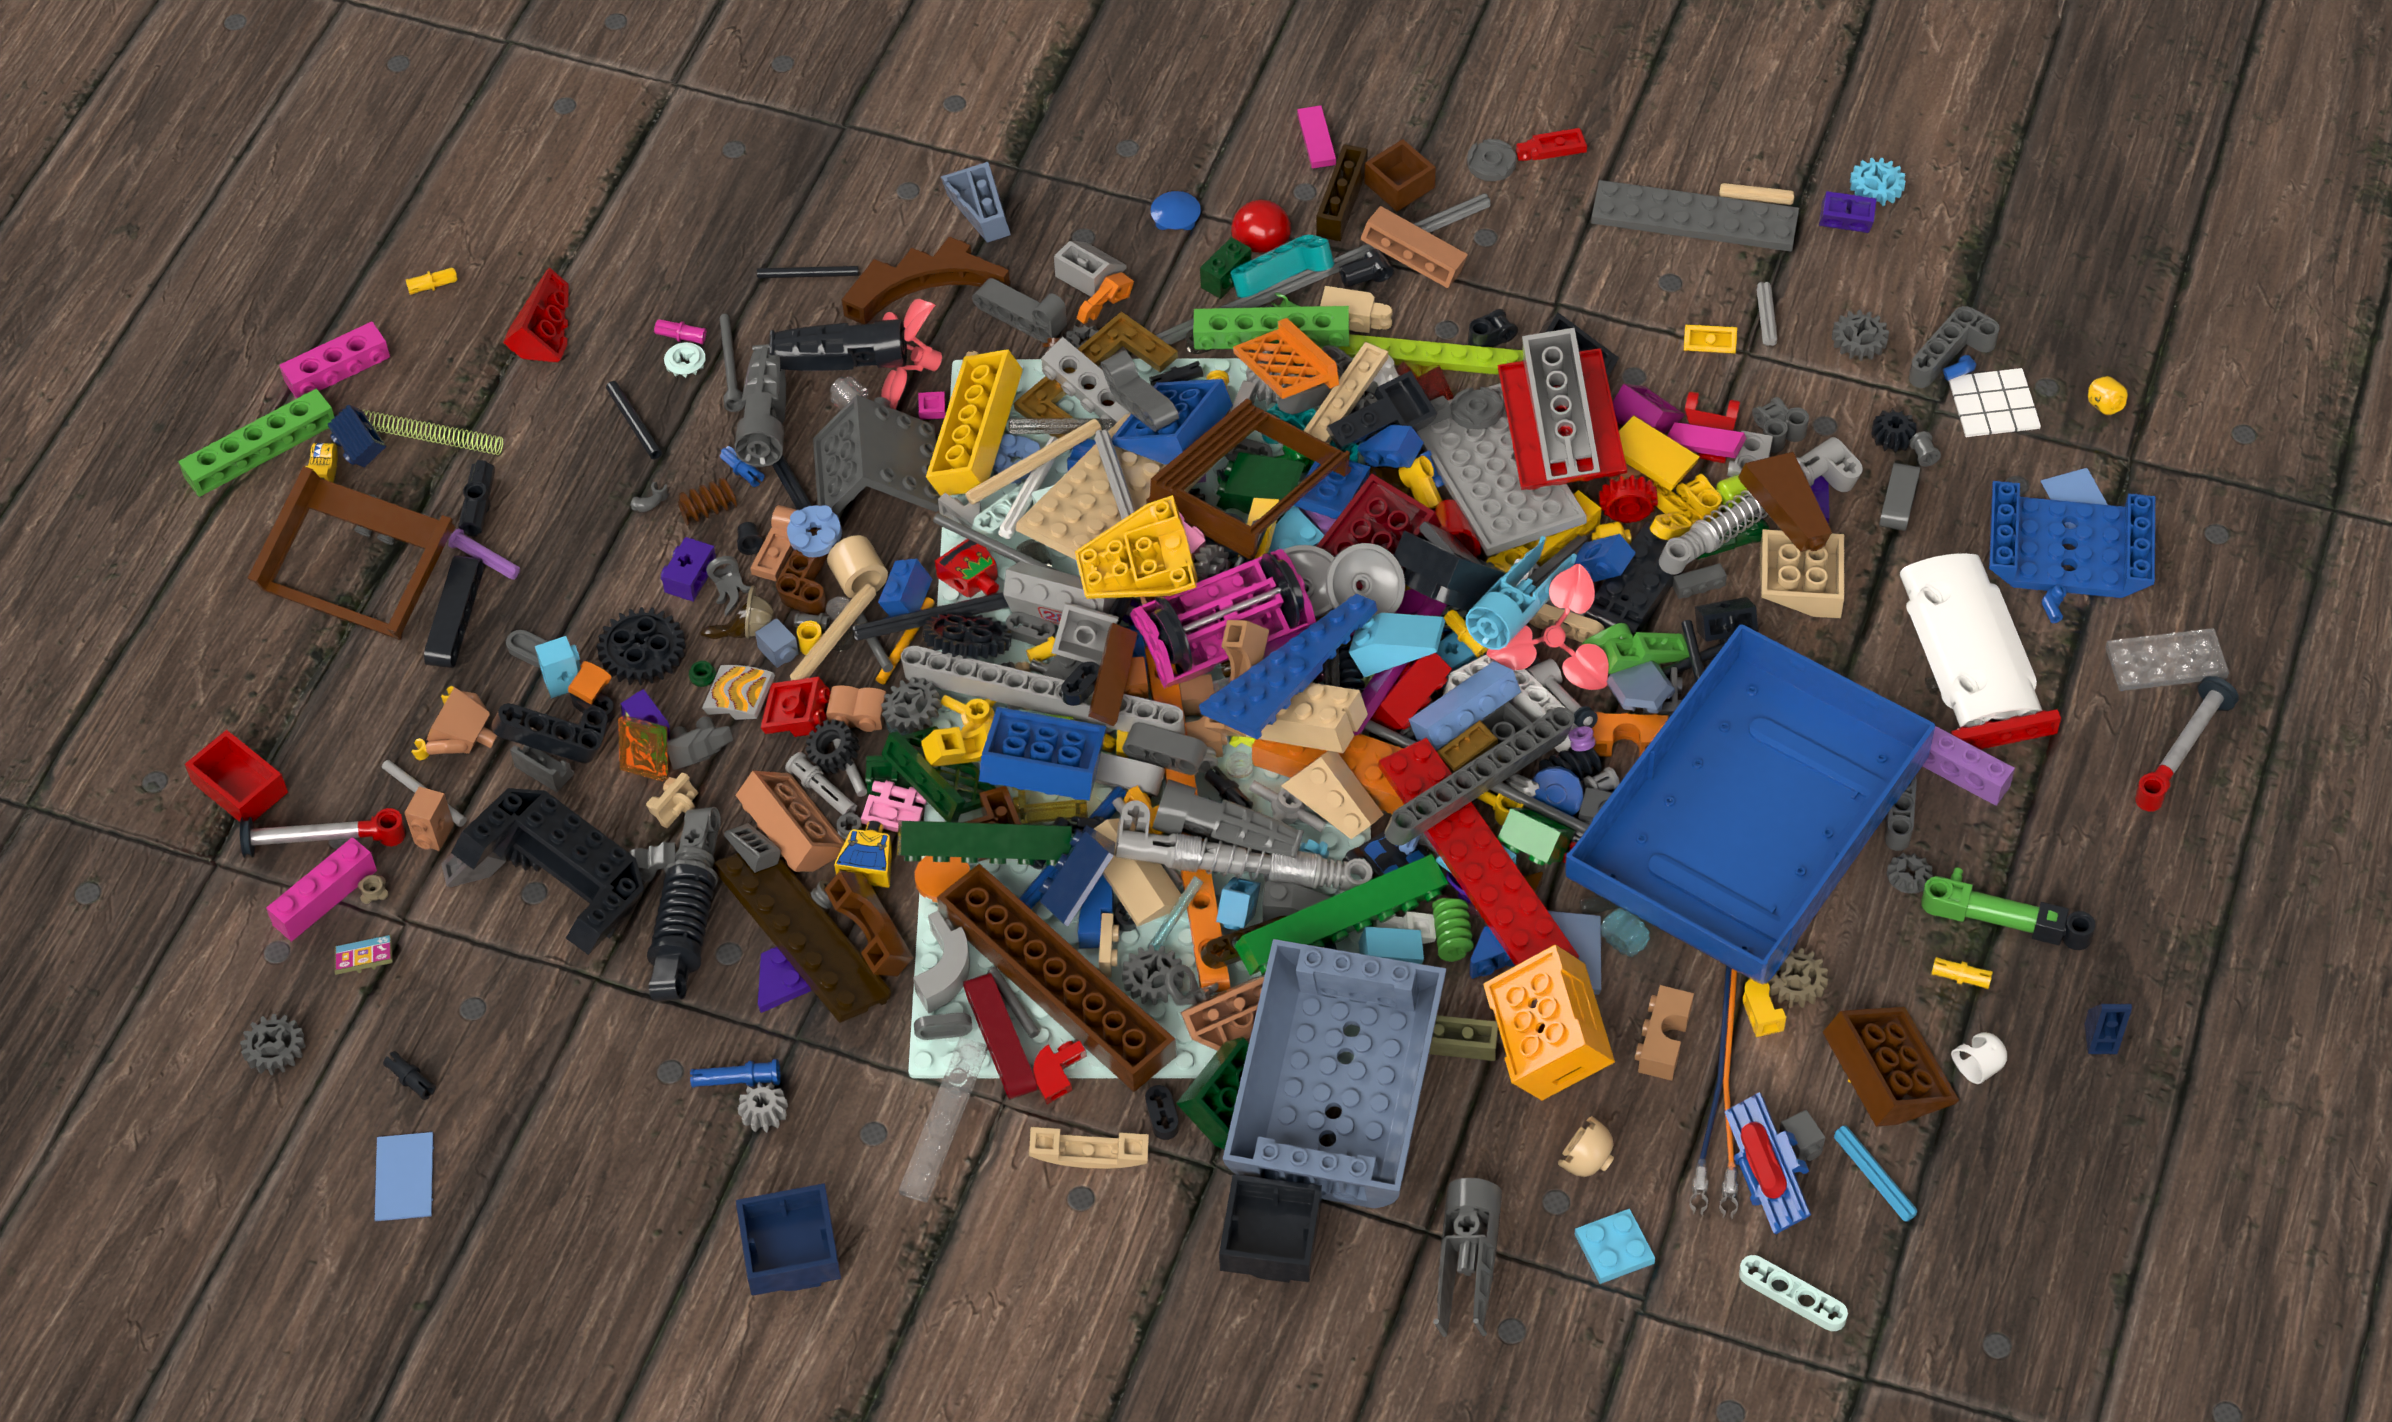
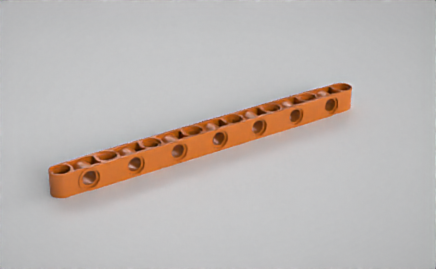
(1201, 921)

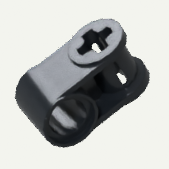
(1491, 330)

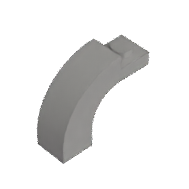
(946, 978)

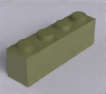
(1465, 1038)

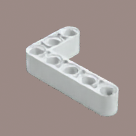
(1532, 701)

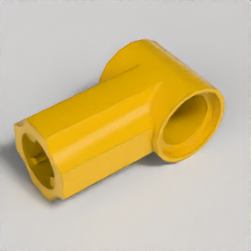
(1420, 482)

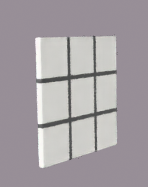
(1994, 402)

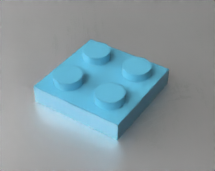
(1614, 1246)

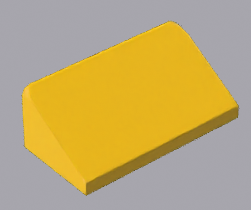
(1710, 339)

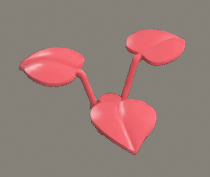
(922, 356)
(1589, 664)

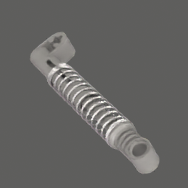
(1705, 536)

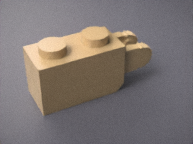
(1362, 308)

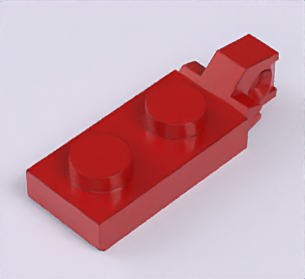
(1552, 145)

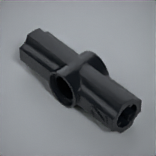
(476, 498)

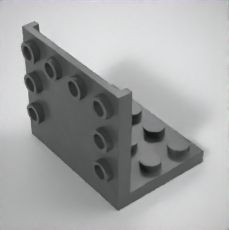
(877, 450)

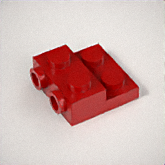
(795, 706)

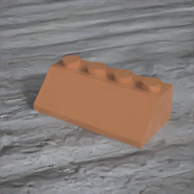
(790, 820)

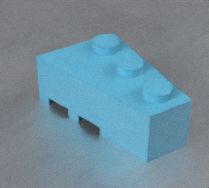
(1294, 530)

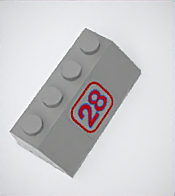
(1045, 591)

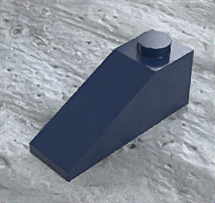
(2106, 1027)

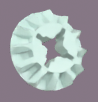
(688, 351)

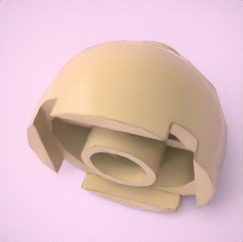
(1588, 1150)

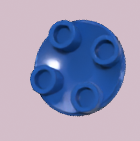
(1175, 211)

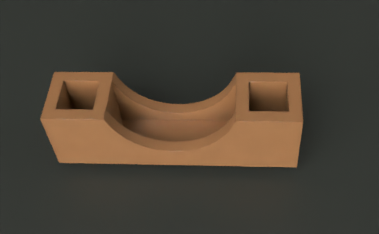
(1245, 648)

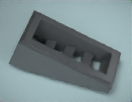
(757, 861)

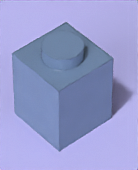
(777, 643)

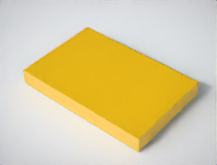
(1655, 453)

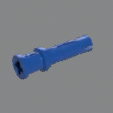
(749, 1074)

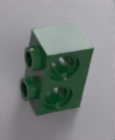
(1216, 271)

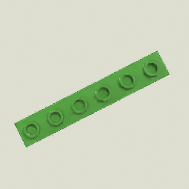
(1232, 326)
(257, 442)

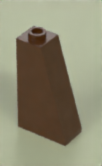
(1788, 499)

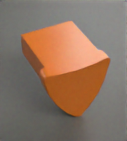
(589, 682)

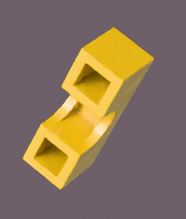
(952, 747)

